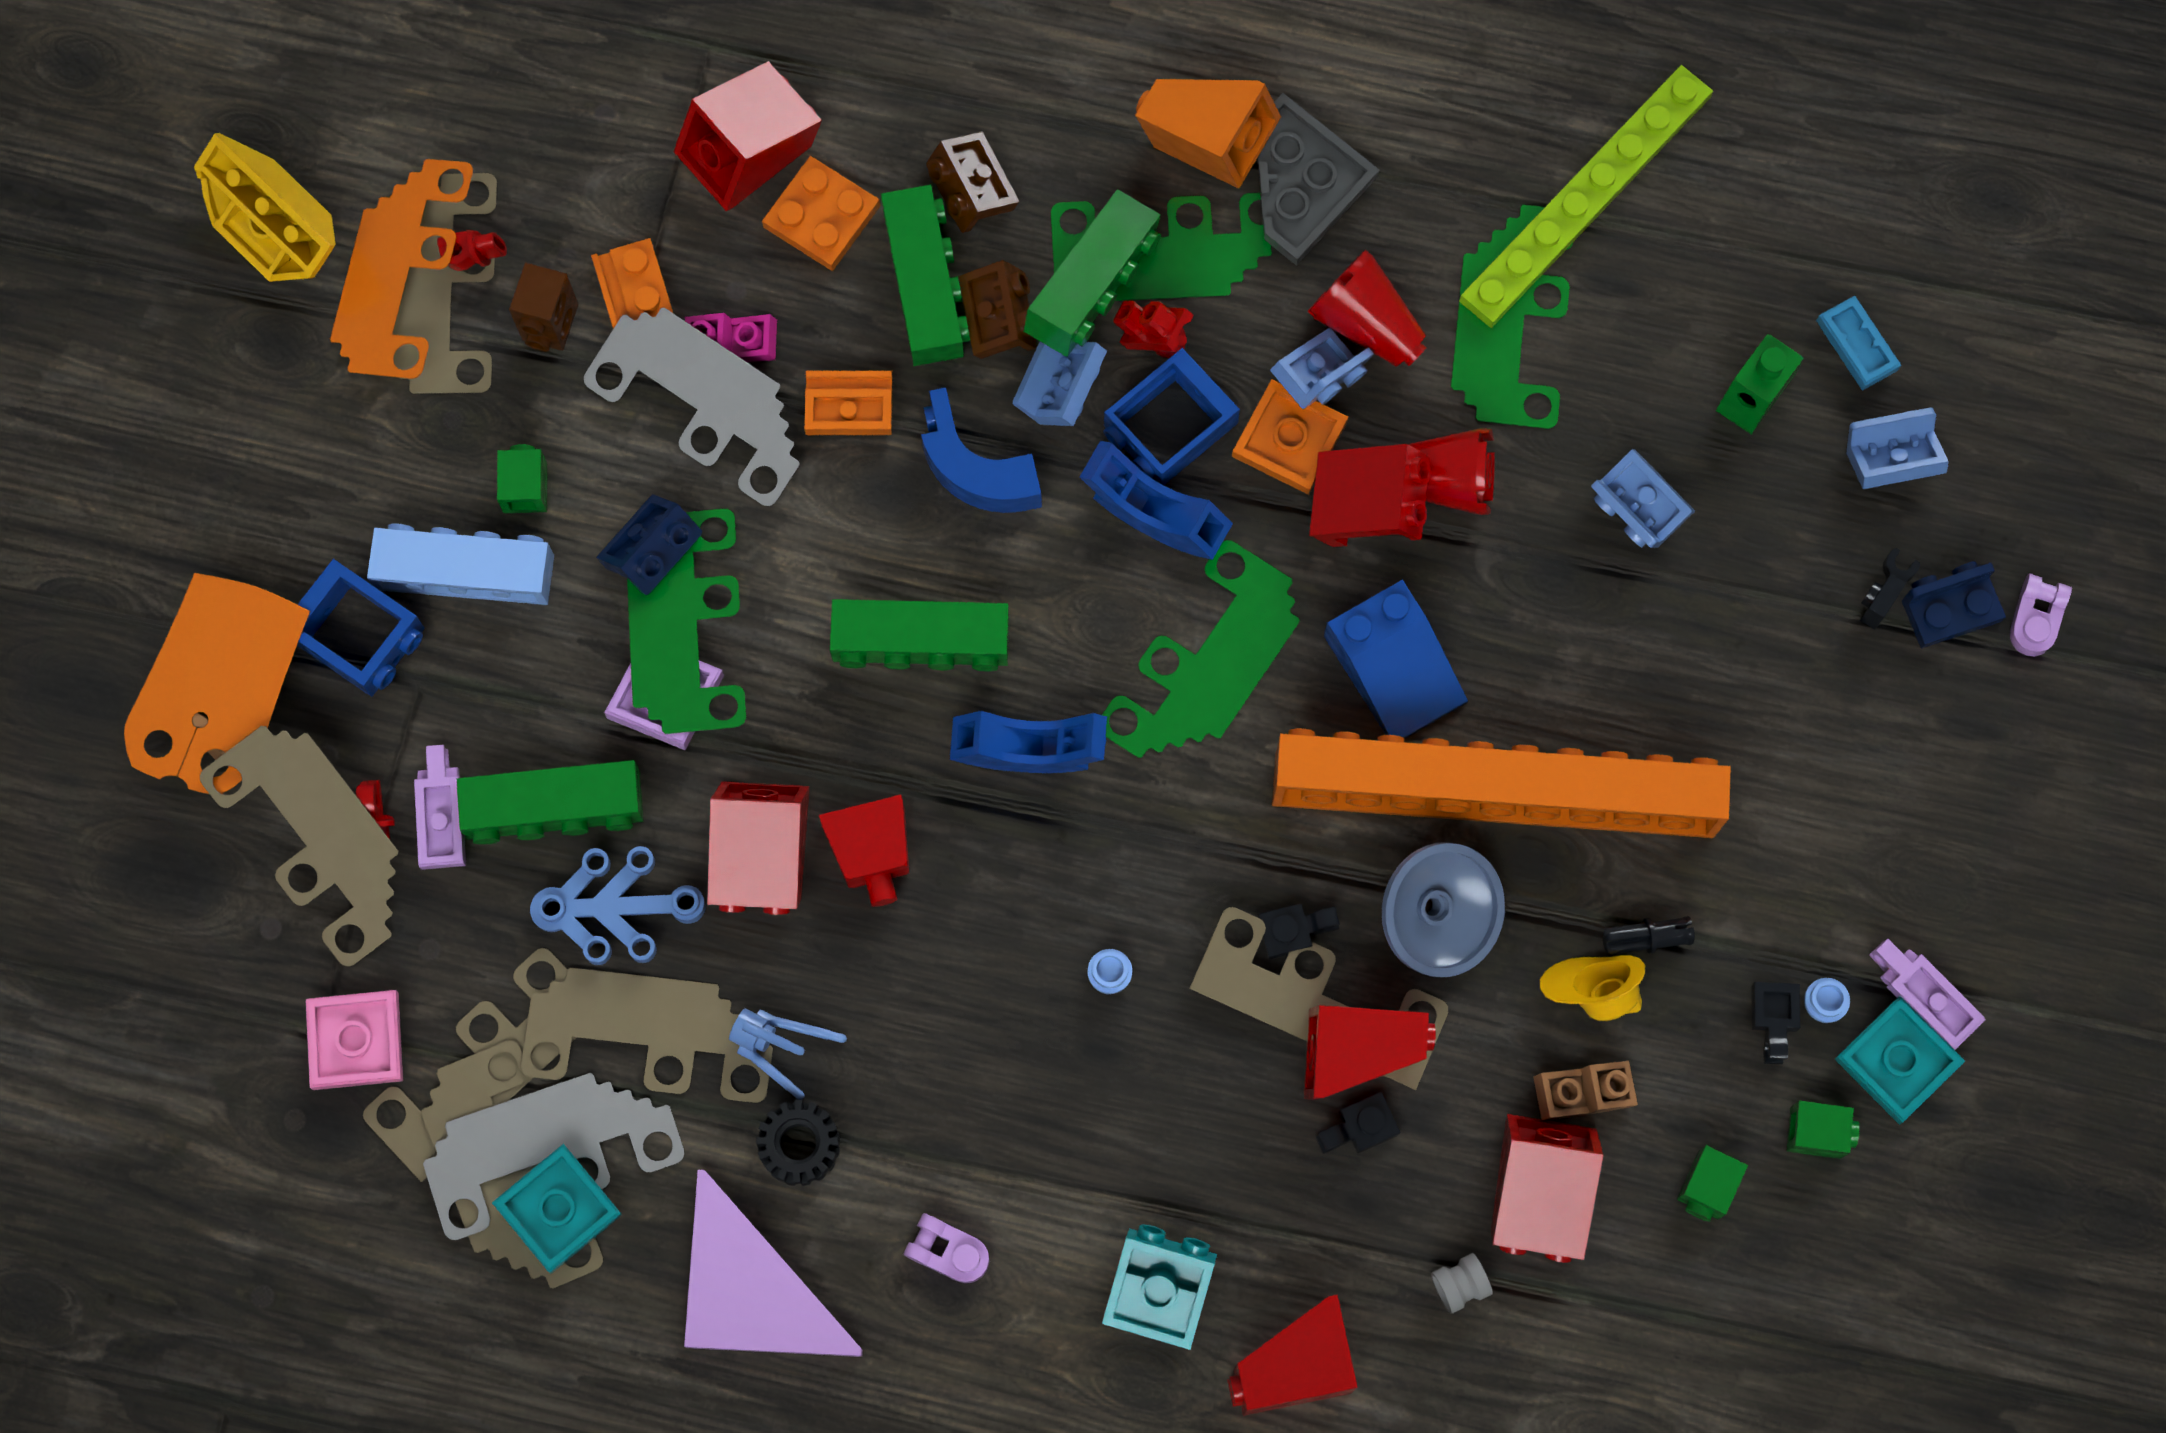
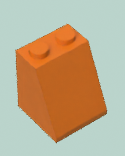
(1209, 123)

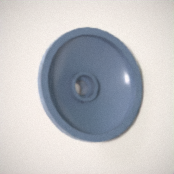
(1463, 915)

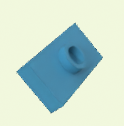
(1858, 343)

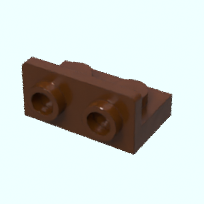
(970, 180)
(996, 308)

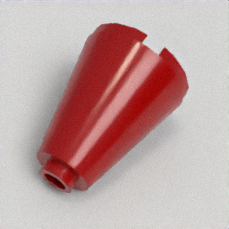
(1370, 312)
(1461, 470)

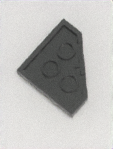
(1306, 180)

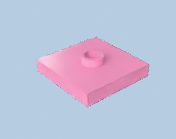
(354, 1040)

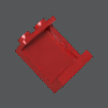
(1369, 493)

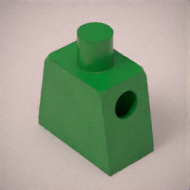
(1763, 379)

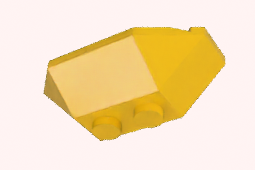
(264, 211)

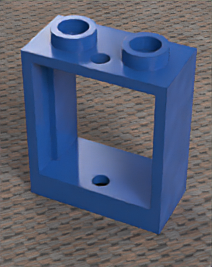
(1199, 387)
(322, 600)

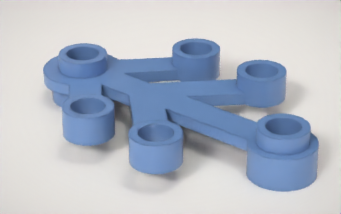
(610, 906)

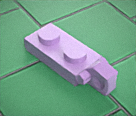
(437, 813)
(1927, 993)

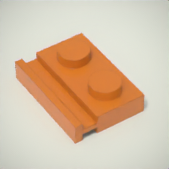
(631, 281)
(848, 403)

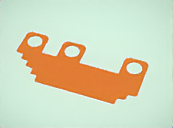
(377, 273)

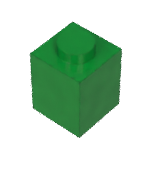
(522, 479)
(1822, 1129)
(1711, 1184)

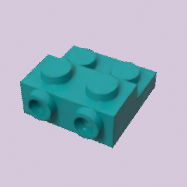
(1160, 1286)

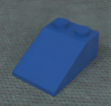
(1395, 661)

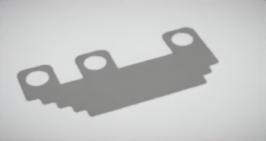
(719, 384)
(532, 1128)

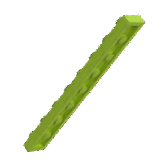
(1585, 196)

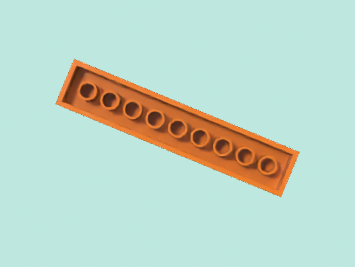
(1501, 784)

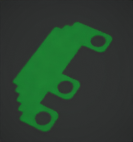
(1188, 260)
(1489, 358)
(666, 641)
(1226, 669)

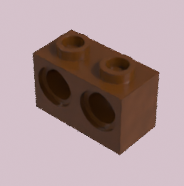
(543, 307)

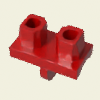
(1153, 327)

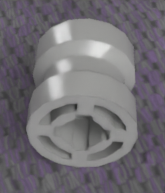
(1462, 1283)

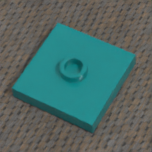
(1899, 1060)
(556, 1208)

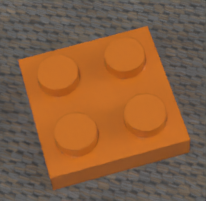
(821, 213)
(1287, 439)

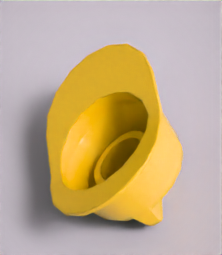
(1598, 984)

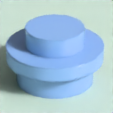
(1109, 971)
(1827, 1000)

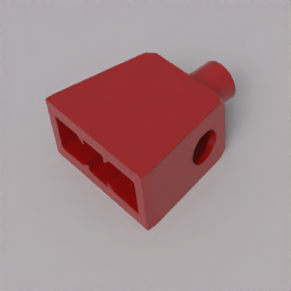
(870, 845)

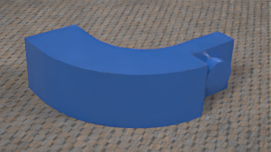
(981, 482)
(1146, 505)
(1028, 746)

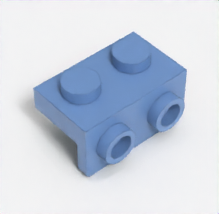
(1319, 368)
(1058, 384)
(1895, 448)
(1641, 500)

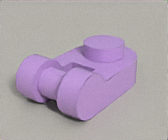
(2032, 629)
(963, 1258)

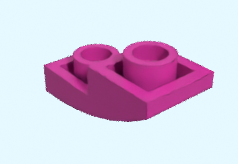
(747, 337)

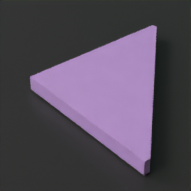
(745, 1291)

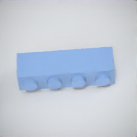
(461, 564)

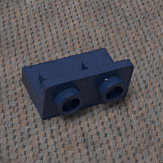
(650, 543)
(1953, 604)

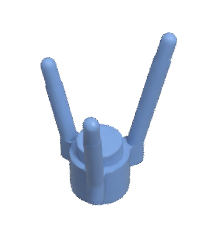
(754, 1032)

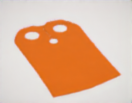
(221, 660)

